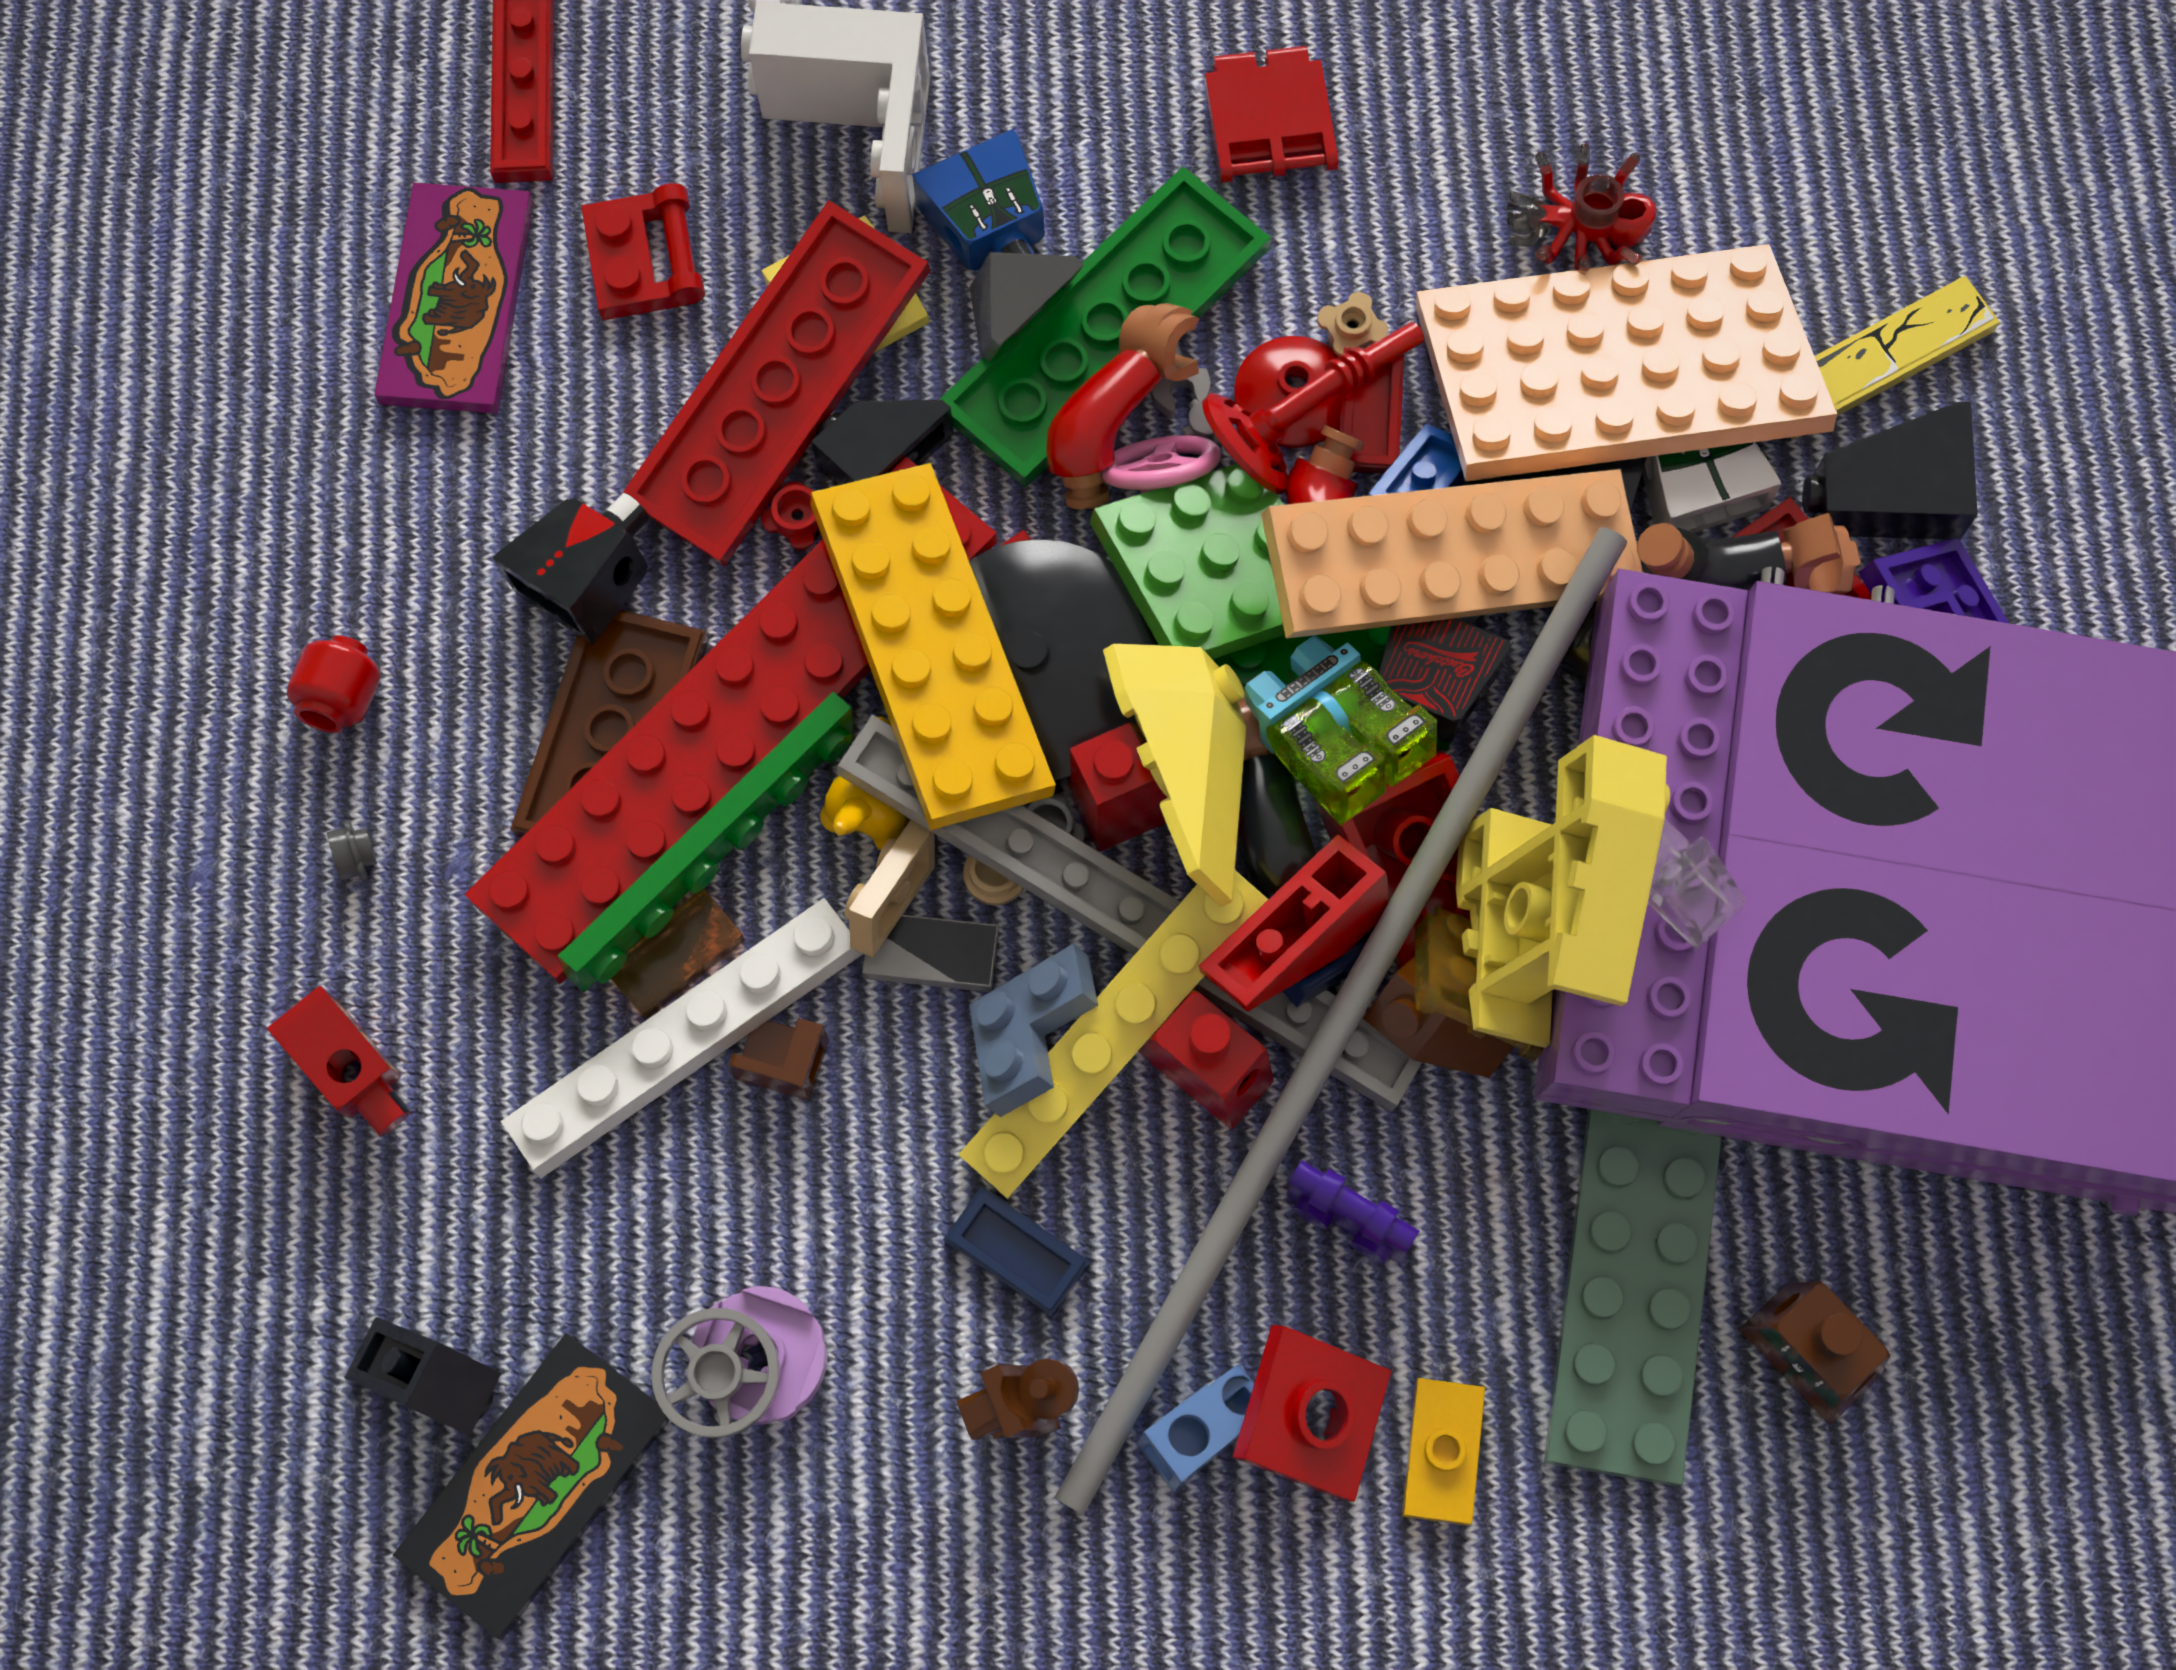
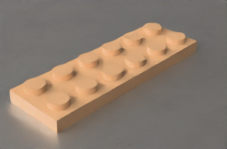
(1439, 551)

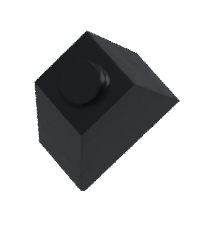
(1901, 480)

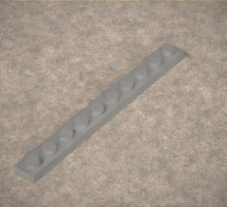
(1114, 906)

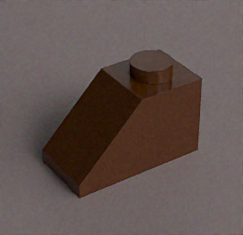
(1431, 1037)

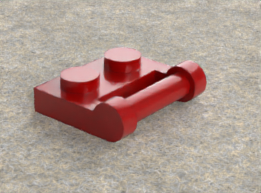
(623, 255)

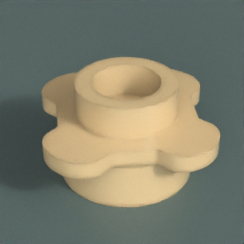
(1355, 309)

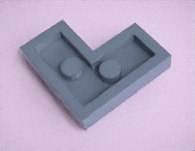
(1017, 1017)

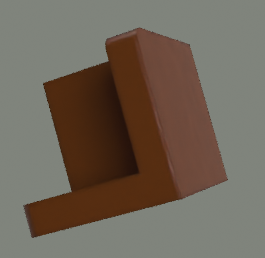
(782, 1057)

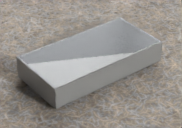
(937, 954)

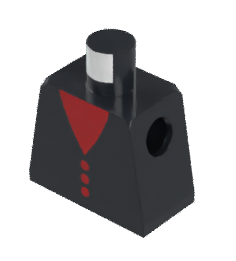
(578, 563)

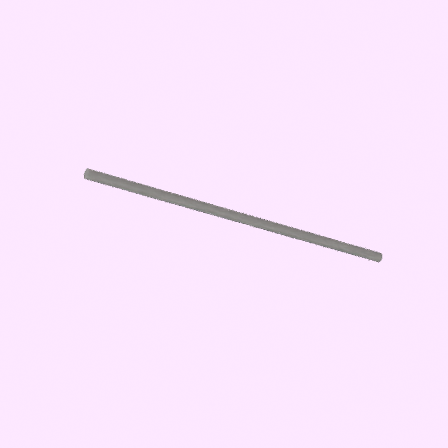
(1339, 1024)

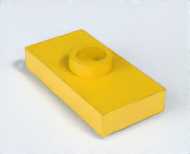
(1443, 1452)

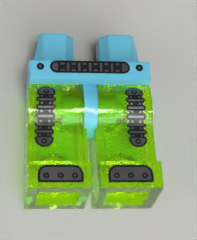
(1340, 727)

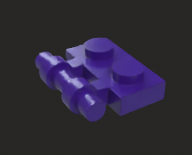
(1374, 1227)

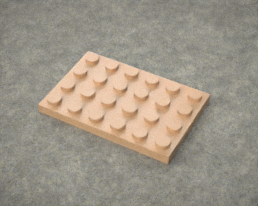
(1622, 362)

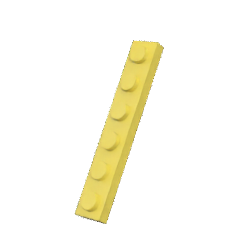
(1110, 1034)

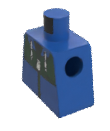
(982, 200)

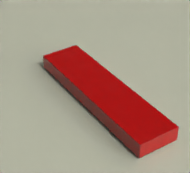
(522, 91)

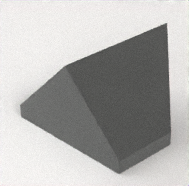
(1013, 291)

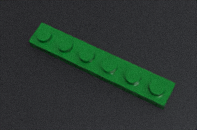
(695, 857)

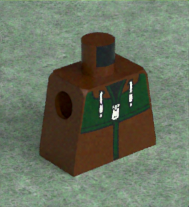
(1817, 1346)

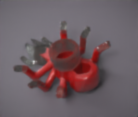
(1597, 215)

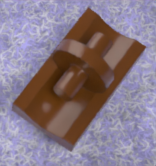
(1020, 1400)

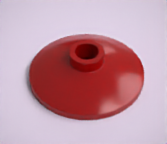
(1263, 384)

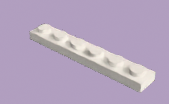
(681, 1038)

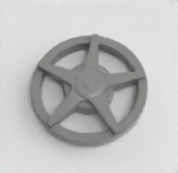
(716, 1373)

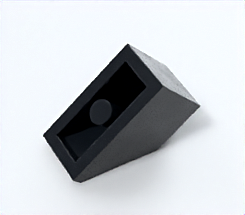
(878, 435)
(424, 1375)

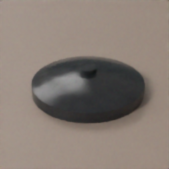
(1054, 619)

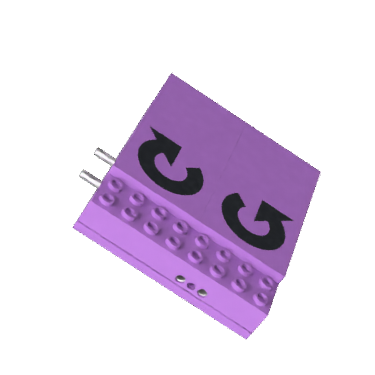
(1941, 880)

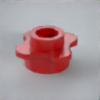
(779, 519)

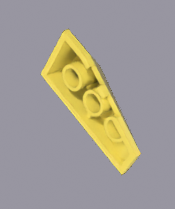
(1192, 749)

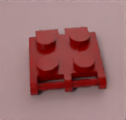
(1269, 114)

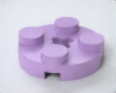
(797, 1341)

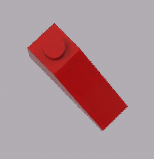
(1301, 926)

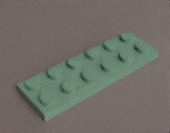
(1633, 1300)

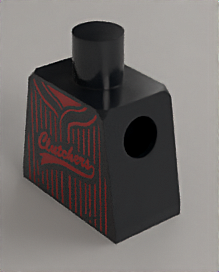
(1443, 669)

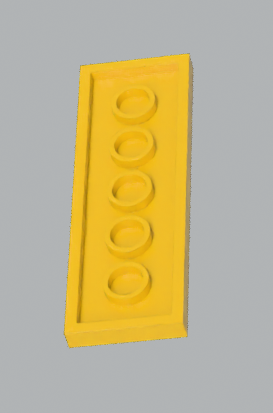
(932, 646)

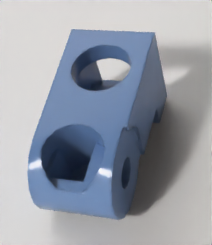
(1198, 1428)

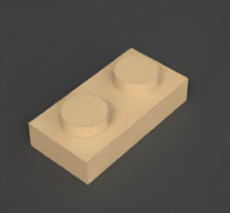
(897, 879)

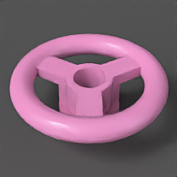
(1156, 462)

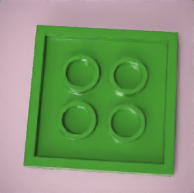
(1197, 561)

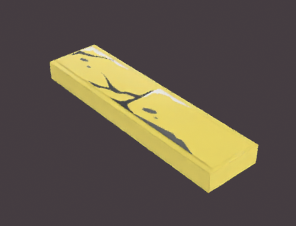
(1905, 344)

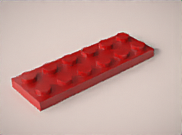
(776, 382)

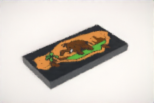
(532, 1486)

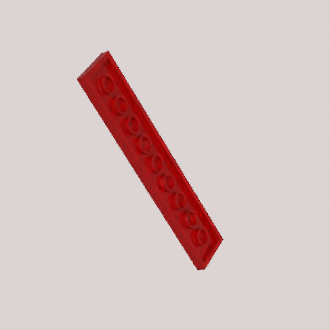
(685, 755)

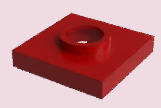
(1275, 1423)

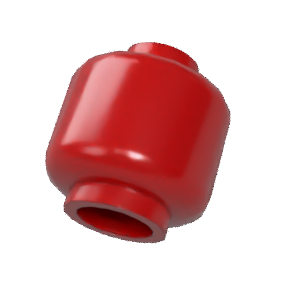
(333, 684)

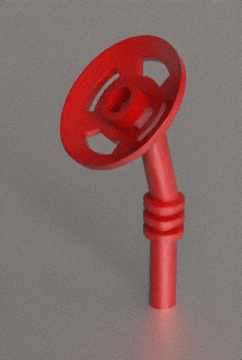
(1256, 434)

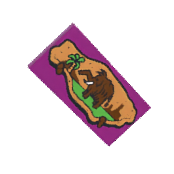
(454, 298)

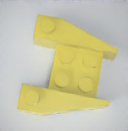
(1563, 897)

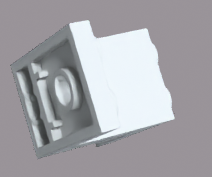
(847, 71)

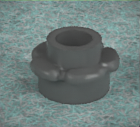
(351, 851)

